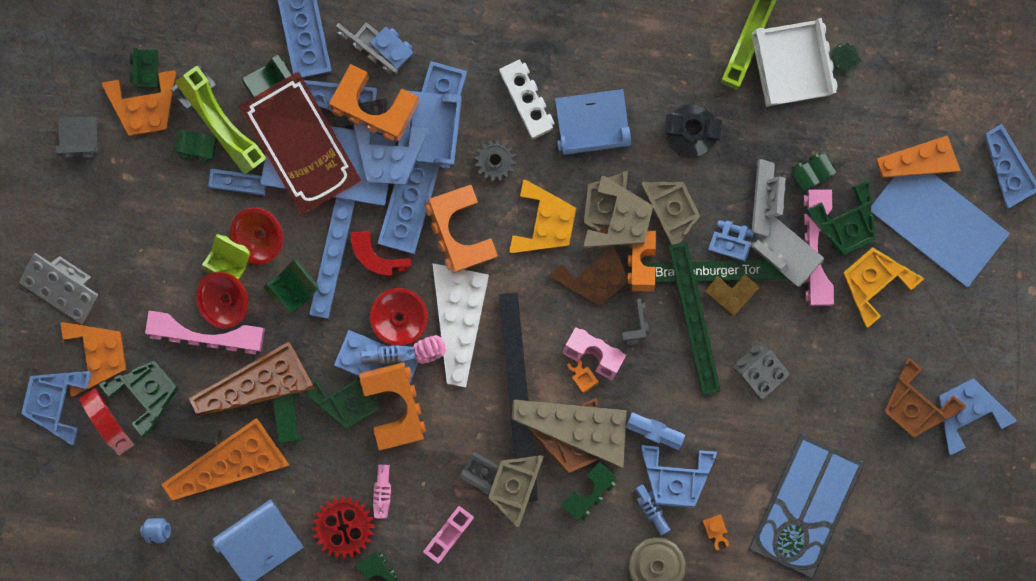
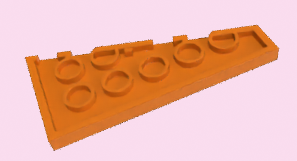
(236, 458)

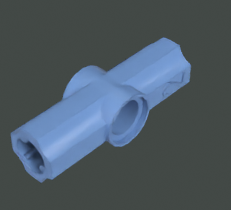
(655, 431)

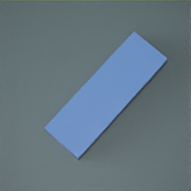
(236, 182)

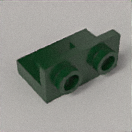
(144, 68)

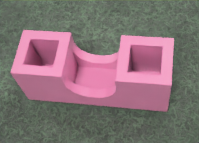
(583, 343)
(448, 534)

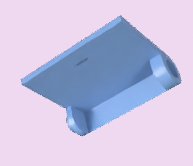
(441, 117)
(592, 122)
(256, 539)

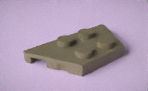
(601, 207)
(673, 208)
(514, 486)

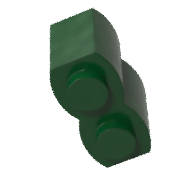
(195, 145)
(813, 172)

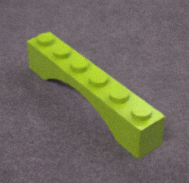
(745, 48)
(199, 94)

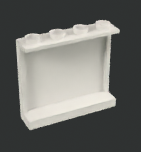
(794, 62)

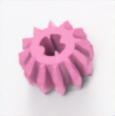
(429, 349)

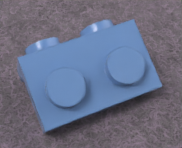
(392, 47)

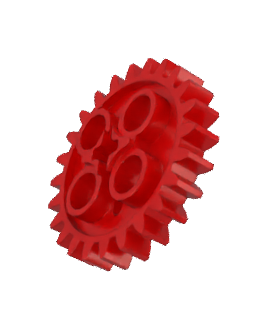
(326, 532)

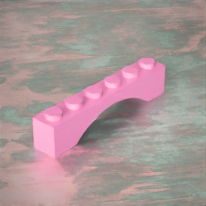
(820, 289)
(245, 337)

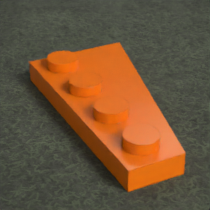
(922, 159)

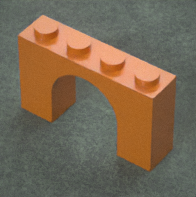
(390, 124)
(457, 255)
(395, 379)

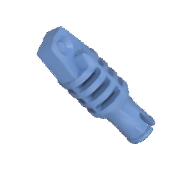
(388, 354)
(651, 510)

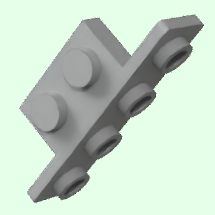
(362, 42)
(768, 197)

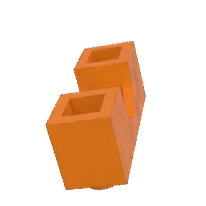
(642, 277)

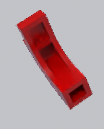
(363, 250)
(105, 422)

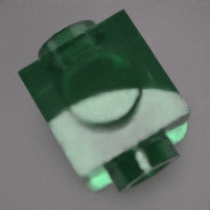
(845, 57)

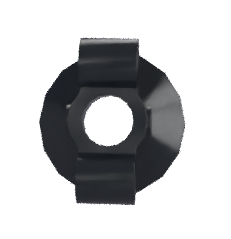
(690, 145)

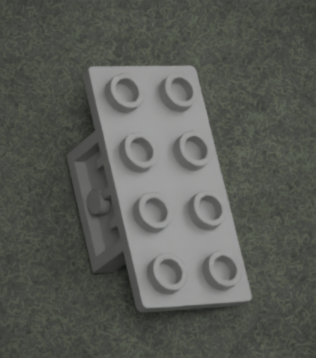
(786, 252)
(60, 286)

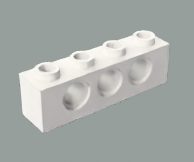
(519, 70)

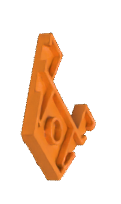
(145, 112)
(102, 350)

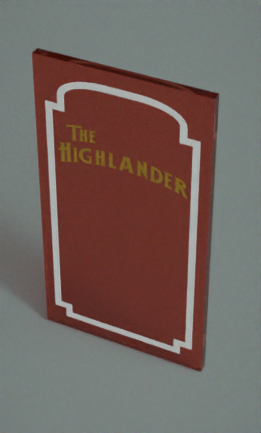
(300, 143)

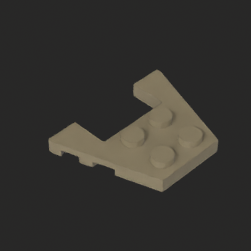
(628, 221)

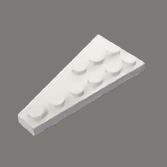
(459, 309)

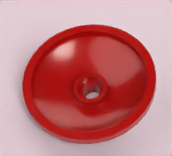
(247, 232)
(214, 301)
(391, 304)

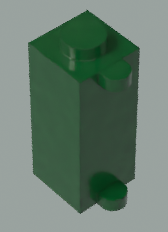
(286, 419)

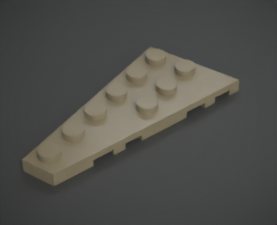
(582, 427)

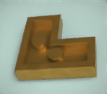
(732, 298)

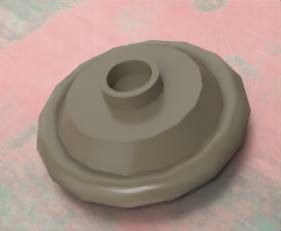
(657, 561)

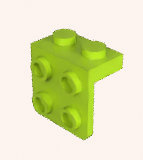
(226, 257)

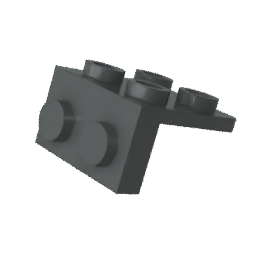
(77, 137)
(634, 337)
(761, 369)

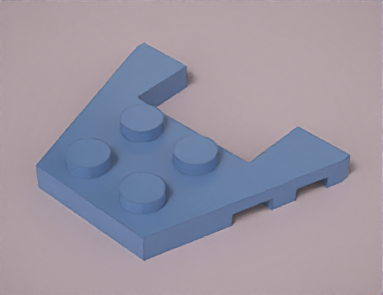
(389, 163)
(46, 399)
(978, 404)
(676, 485)

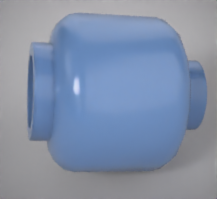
(155, 530)

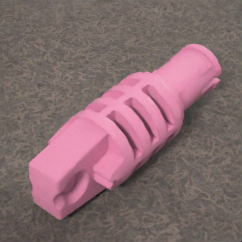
(382, 493)

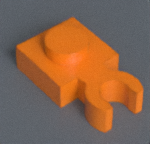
(584, 377)
(715, 528)

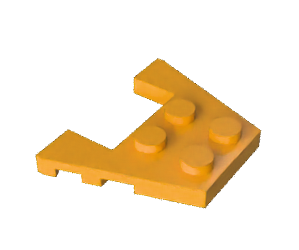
(552, 222)
(872, 274)

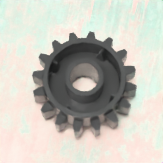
(490, 151)

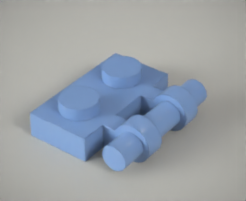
(729, 245)

